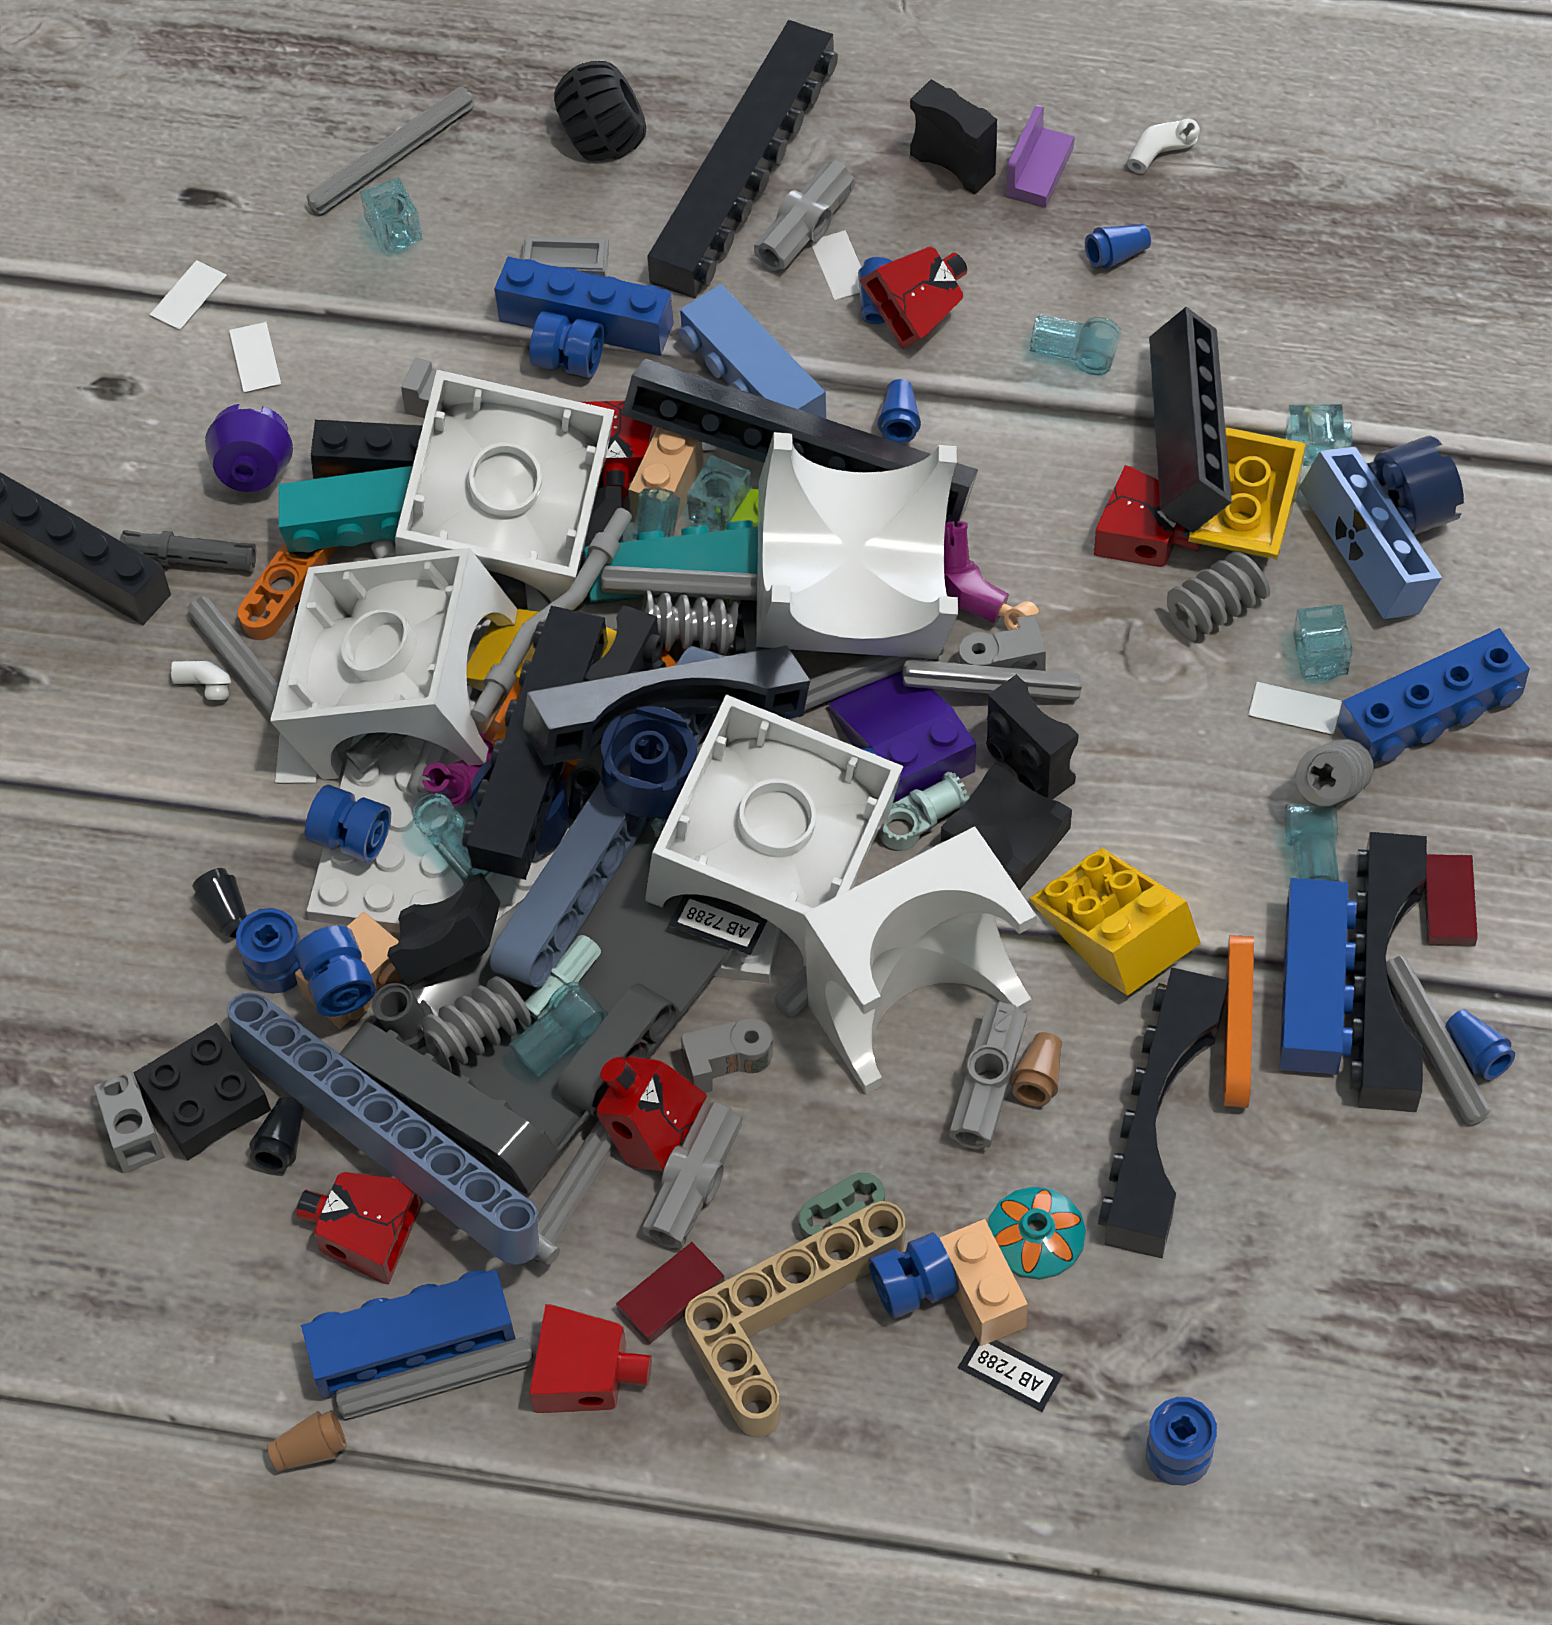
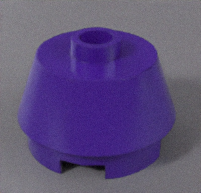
(248, 447)

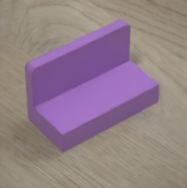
(1037, 161)

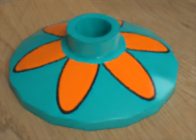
(1041, 1252)

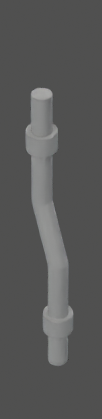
(502, 675)

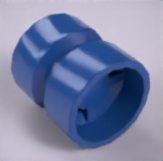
(566, 344)
(353, 825)
(267, 949)
(335, 971)
(930, 1279)
(1181, 1441)

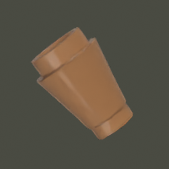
(1038, 1072)
(308, 1442)

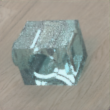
(391, 215)
(1319, 427)
(721, 481)
(1322, 642)

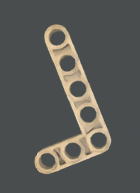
(781, 1300)

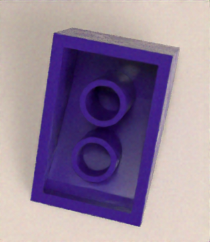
(908, 729)

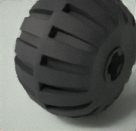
(599, 111)

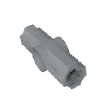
(804, 216)
(980, 1097)
(692, 1175)

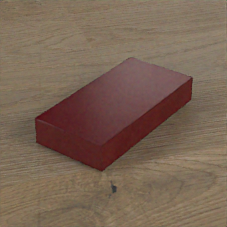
(1450, 900)
(667, 1292)

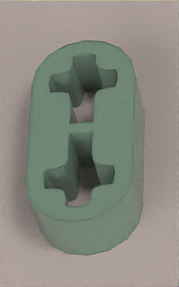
(838, 1201)

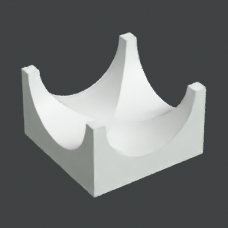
(506, 479)
(853, 556)
(386, 654)
(772, 818)
(911, 931)

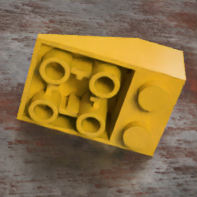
(1118, 920)

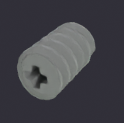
(1215, 593)
(693, 624)
(1334, 772)
(472, 1020)

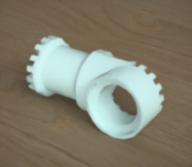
(924, 810)

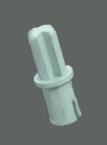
(569, 969)

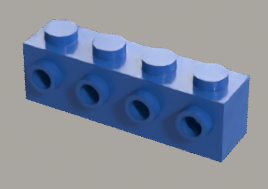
(631, 313)
(1435, 696)
(1315, 976)
(407, 1331)

